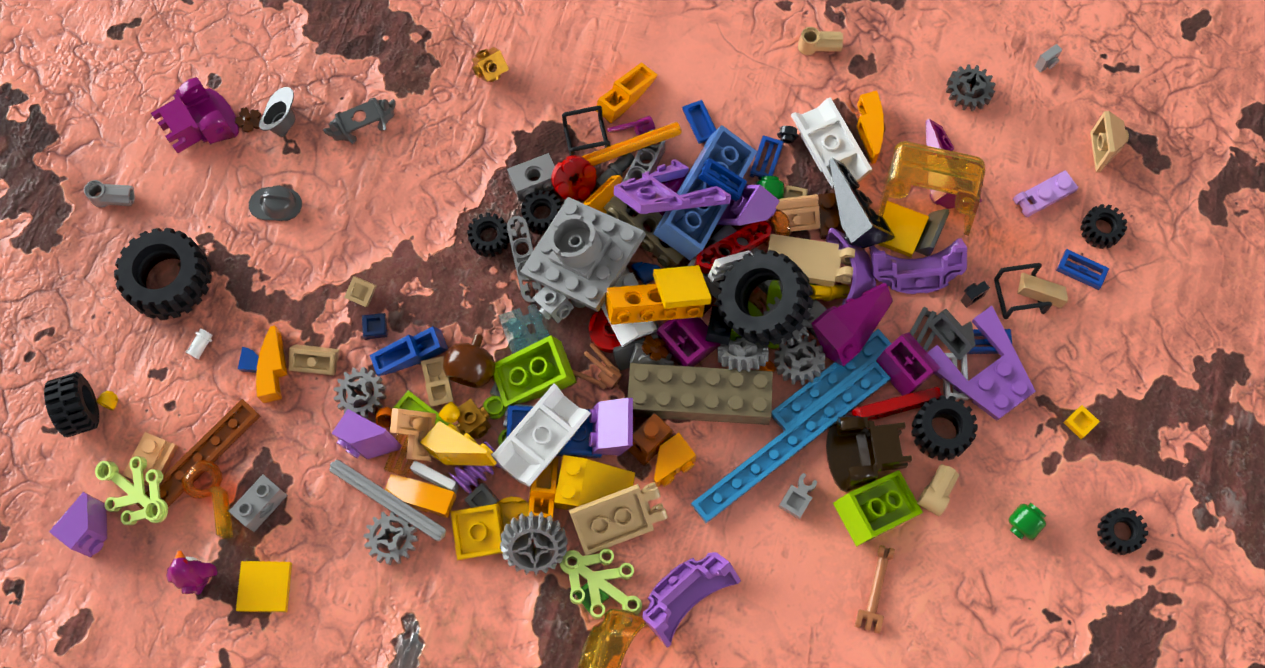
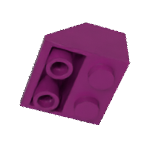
(686, 340)
(907, 364)

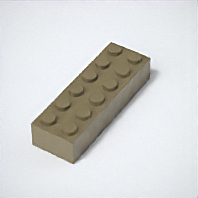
(701, 393)

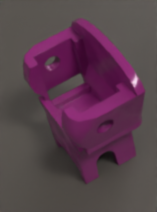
(203, 116)

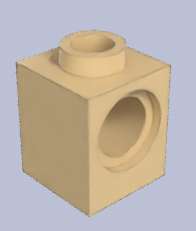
(360, 291)

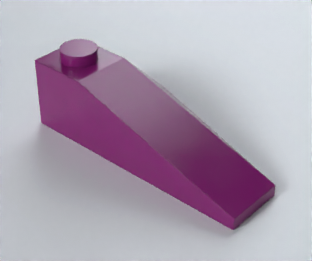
(938, 138)
(847, 328)

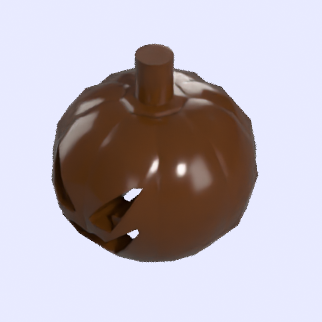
(469, 363)

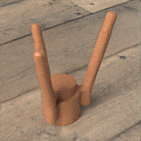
(609, 374)

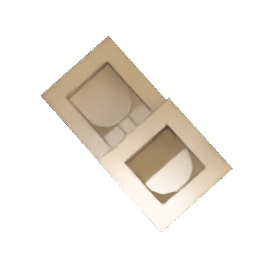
(437, 383)

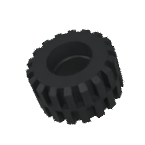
(71, 404)
(954, 412)

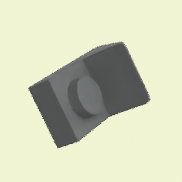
(956, 337)

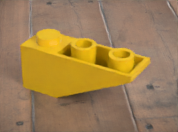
(453, 448)

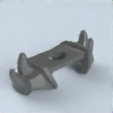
(375, 111)

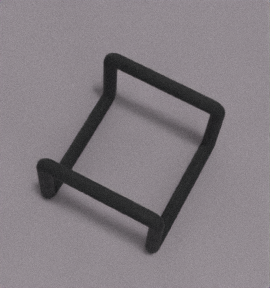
(572, 149)
(1044, 306)

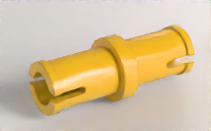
(830, 293)

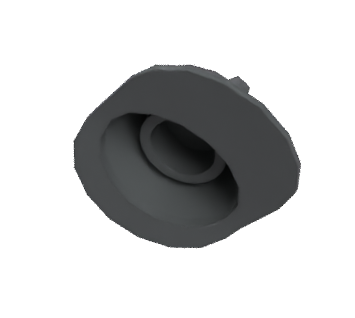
(278, 113)
(275, 203)

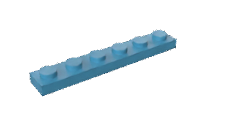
(830, 381)

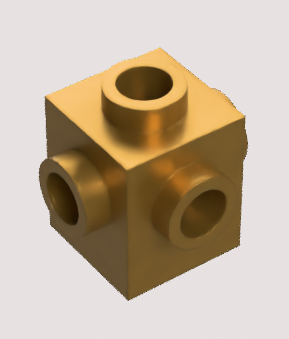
(489, 64)
(473, 420)

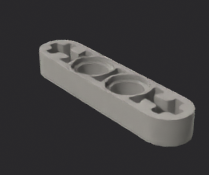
(519, 259)

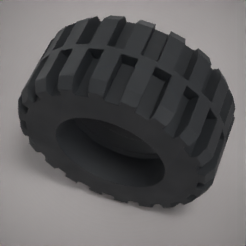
(147, 252)
(745, 278)

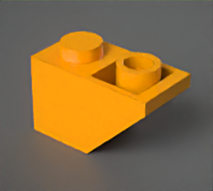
(672, 458)

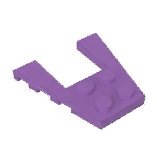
(651, 196)
(999, 385)

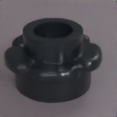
(787, 134)

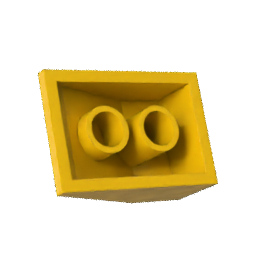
(587, 481)

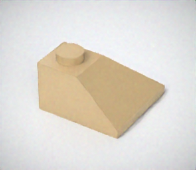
(1107, 139)

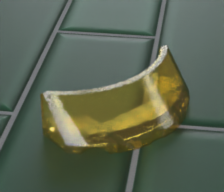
(609, 642)

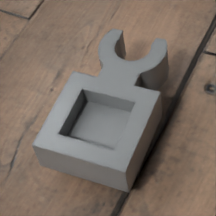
(797, 499)

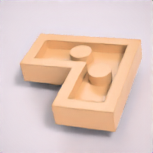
(417, 426)

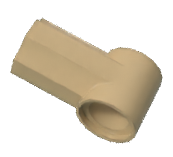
(819, 41)
(936, 494)

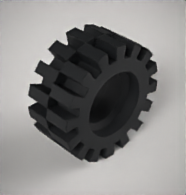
(540, 200)
(1111, 217)
(488, 222)
(1112, 541)

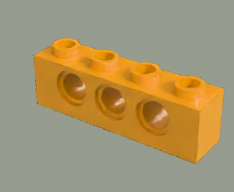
(643, 304)

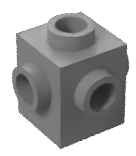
(553, 304)

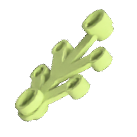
(136, 493)
(597, 580)

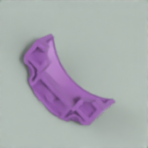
(862, 267)
(920, 274)
(683, 590)

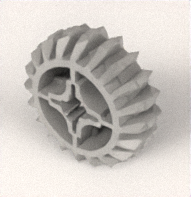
(520, 549)

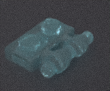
(516, 328)

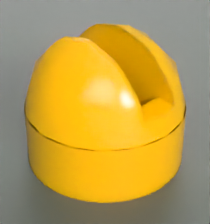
(108, 400)
(449, 413)

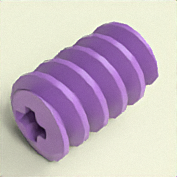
(470, 474)

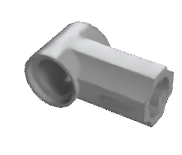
(110, 194)

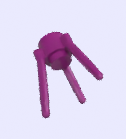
(640, 126)

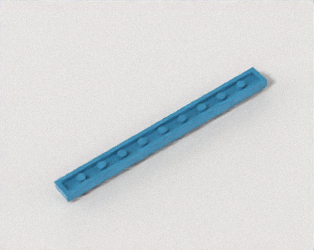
(790, 442)

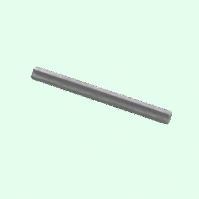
(388, 500)

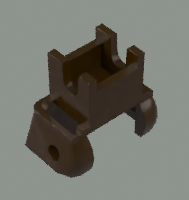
(859, 452)

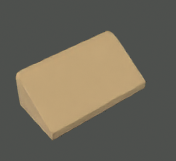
(1042, 290)
(313, 359)

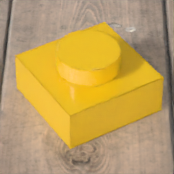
(1081, 422)

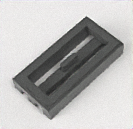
(931, 315)

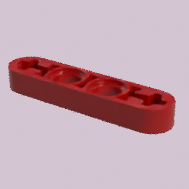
(730, 242)
(897, 404)

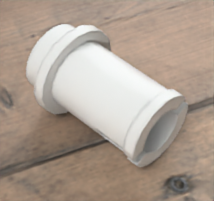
(199, 343)

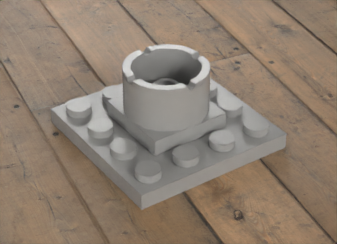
(583, 253)

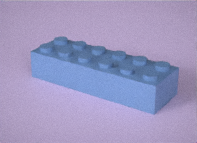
(691, 228)

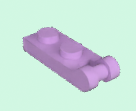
(1045, 193)

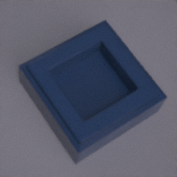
(374, 326)

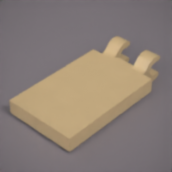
(816, 258)
(617, 517)

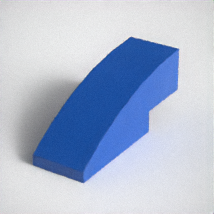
(409, 351)

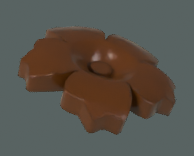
(248, 120)
(654, 348)

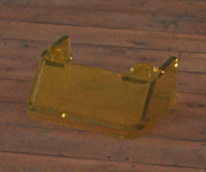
(938, 171)

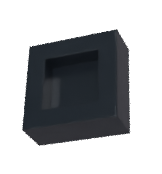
(974, 293)

